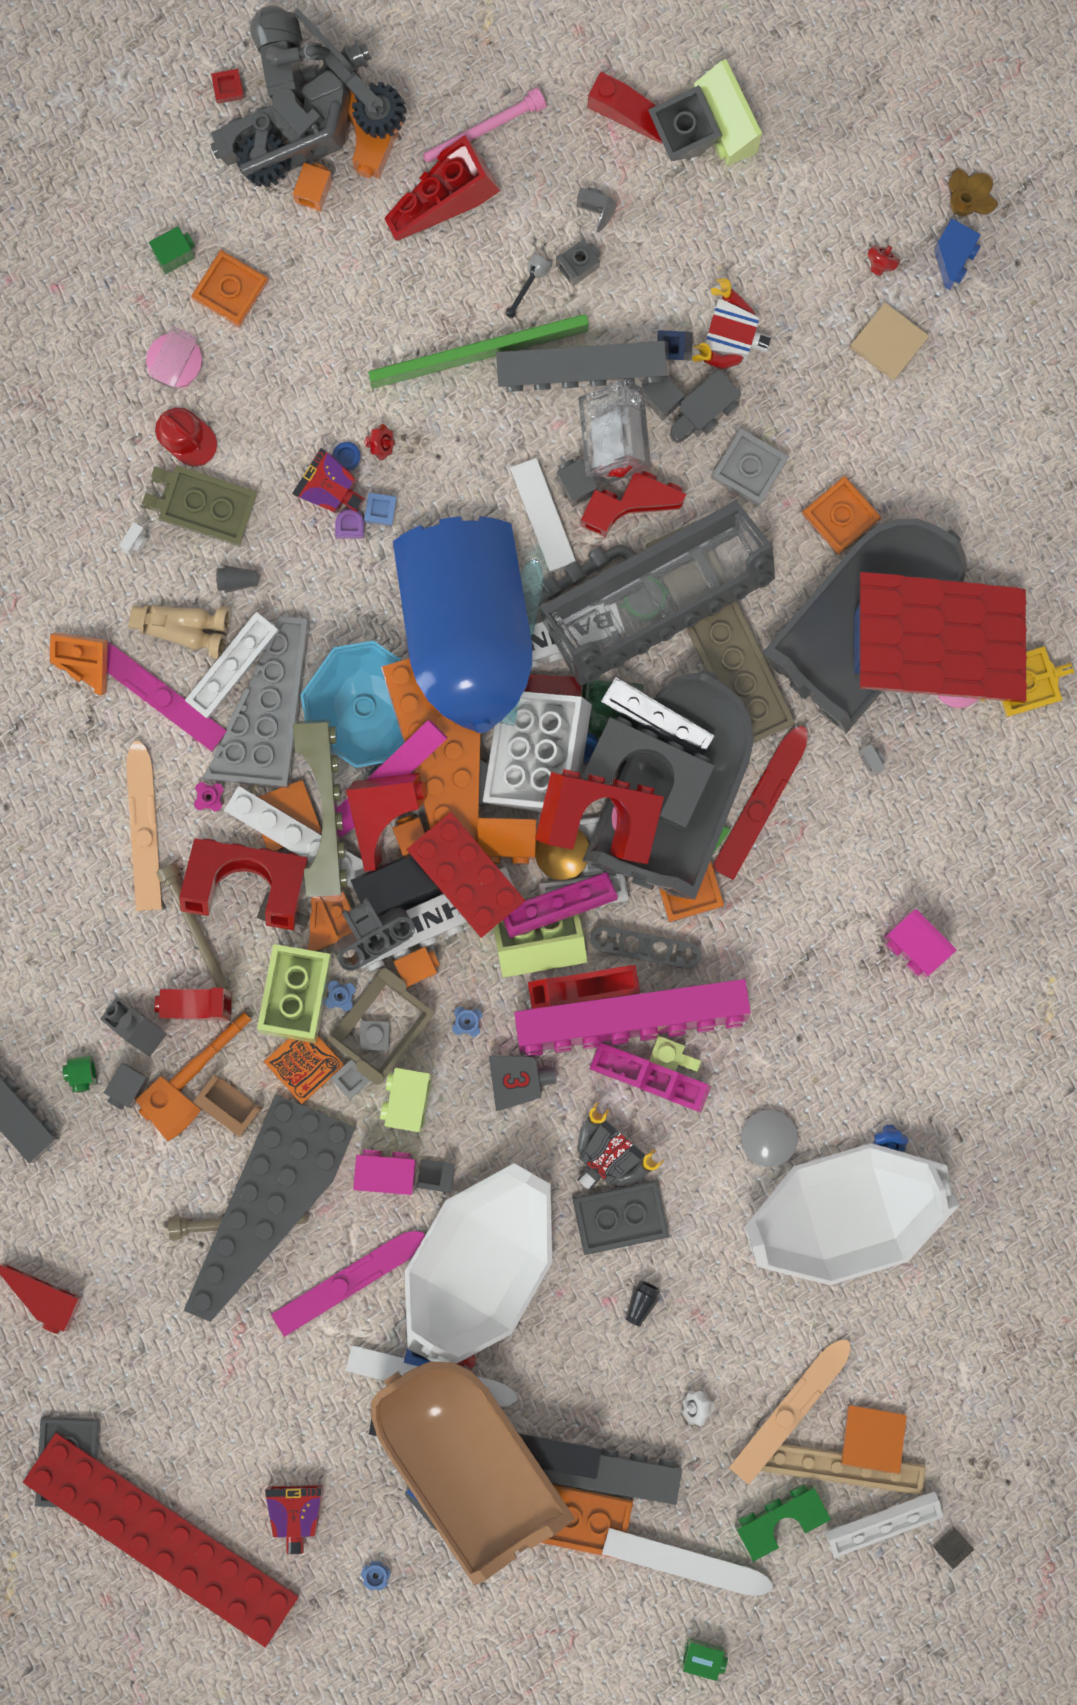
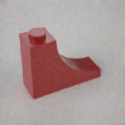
(376, 804)
(194, 1004)

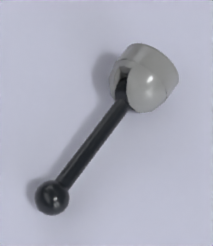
(537, 268)

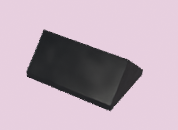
(396, 886)

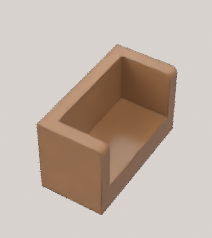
(227, 1105)

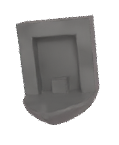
(594, 201)

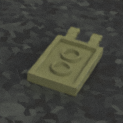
(202, 504)

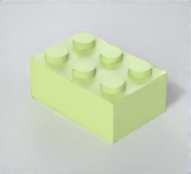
(294, 993)
(407, 1099)

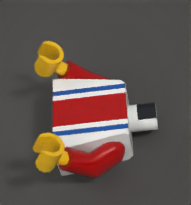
(731, 331)

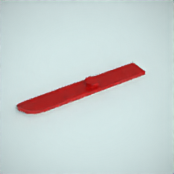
(761, 803)

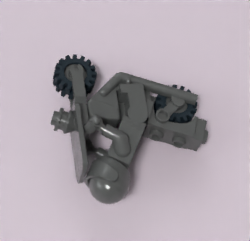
(308, 114)

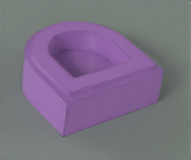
(349, 525)

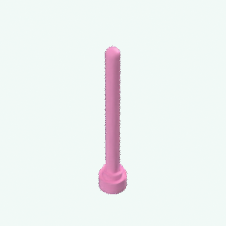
(532, 102)

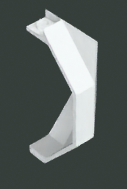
(851, 1214)
(479, 1266)

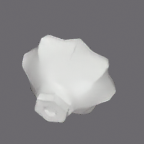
(697, 1408)

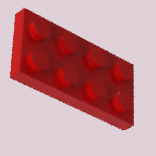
(465, 875)

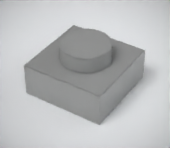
(872, 759)
(374, 1035)
(350, 1080)

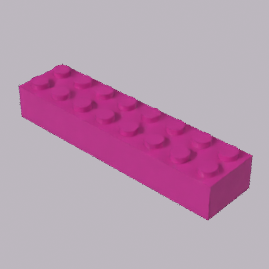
(632, 1017)

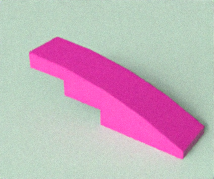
(650, 1077)

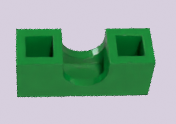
(758, 1529)

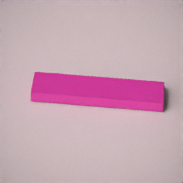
(560, 904)

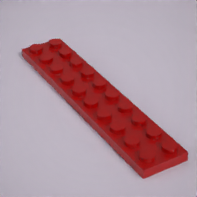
(161, 1539)

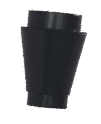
(642, 1302)

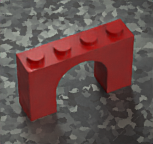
(571, 795)
(214, 861)

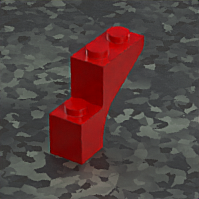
(641, 496)
(584, 987)

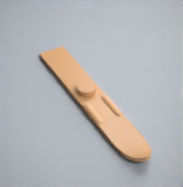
(143, 828)
(790, 1411)

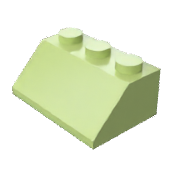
(731, 113)
(542, 948)

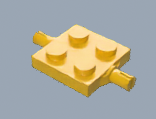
(1041, 682)

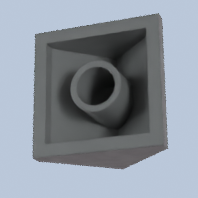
(685, 125)

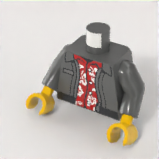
(610, 1154)

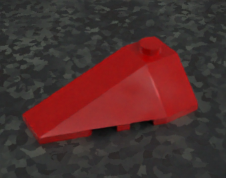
(449, 189)

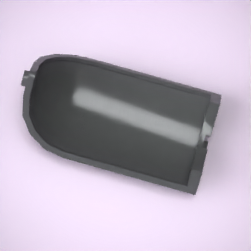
(819, 639)
(678, 857)

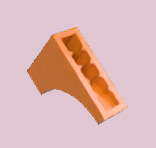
(370, 152)

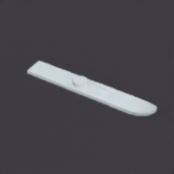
(383, 1365)
(685, 1563)

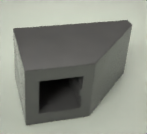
(133, 1026)

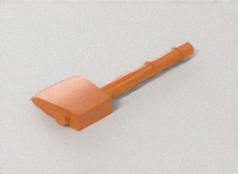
(163, 1100)

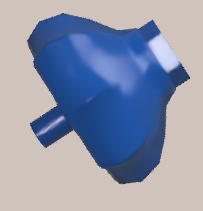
(891, 1138)

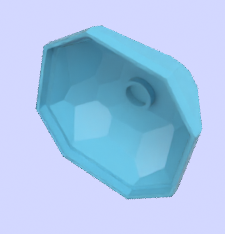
(356, 700)

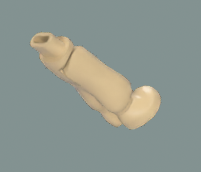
(183, 626)

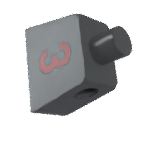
(518, 1080)

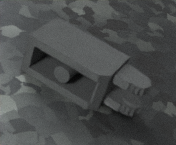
(704, 407)

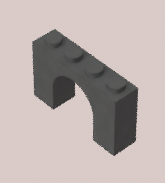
(687, 771)

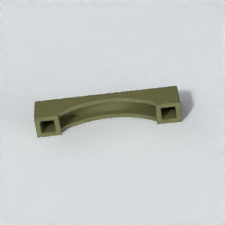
(315, 743)

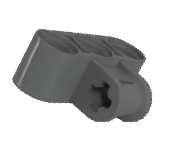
(364, 925)

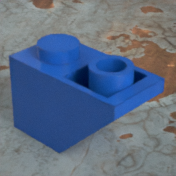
(953, 250)

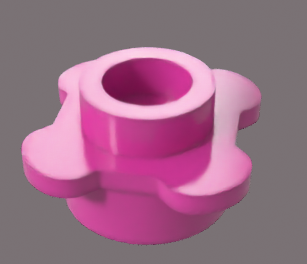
(215, 792)

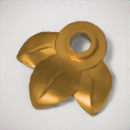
(974, 191)

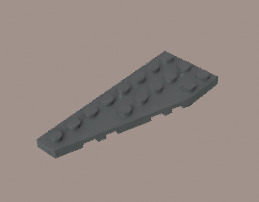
(281, 1181)

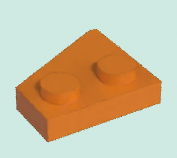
(82, 658)
(327, 921)

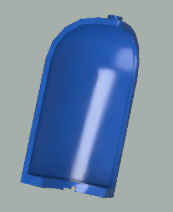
(465, 618)

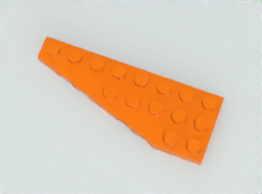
(451, 769)

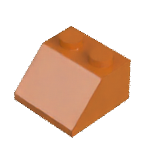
(508, 839)

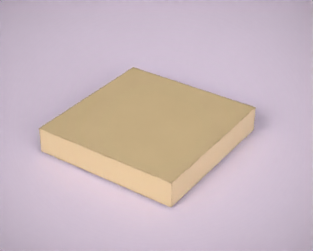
(889, 341)

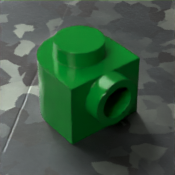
(80, 1073)

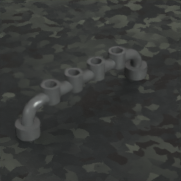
(576, 573)

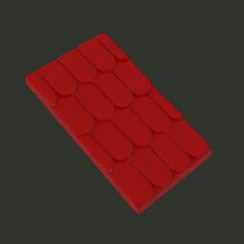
(941, 637)

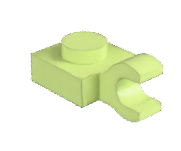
(670, 1055)

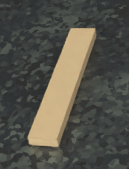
(827, 1466)

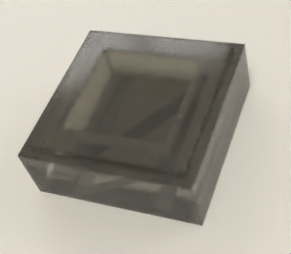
(953, 1547)

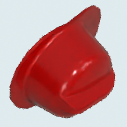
(186, 436)

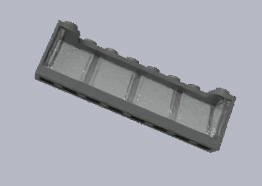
(659, 592)

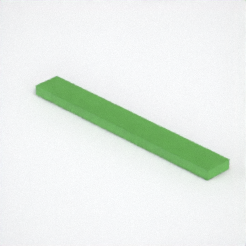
(478, 351)

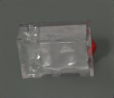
(614, 431)

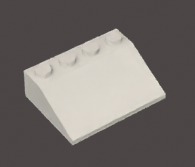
(545, 739)

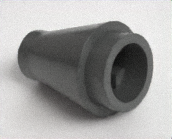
(235, 578)

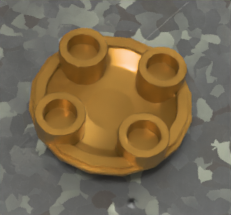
(562, 862)

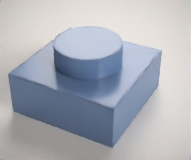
(380, 509)

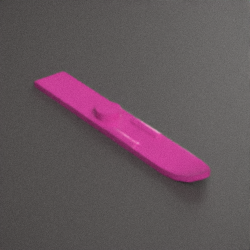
(162, 698)
(401, 762)
(347, 1282)

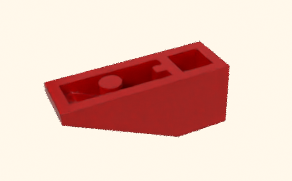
(622, 105)
(45, 1301)

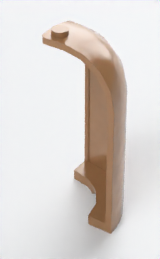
(466, 1466)

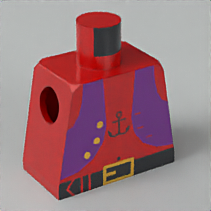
(329, 484)
(294, 1513)

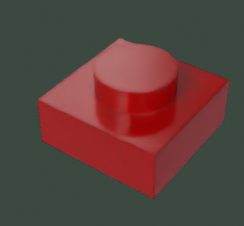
(227, 86)

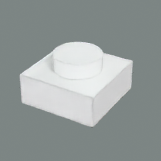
(133, 540)

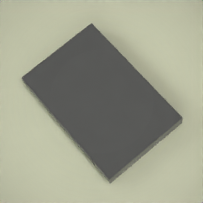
(620, 1217)
(81, 1431)

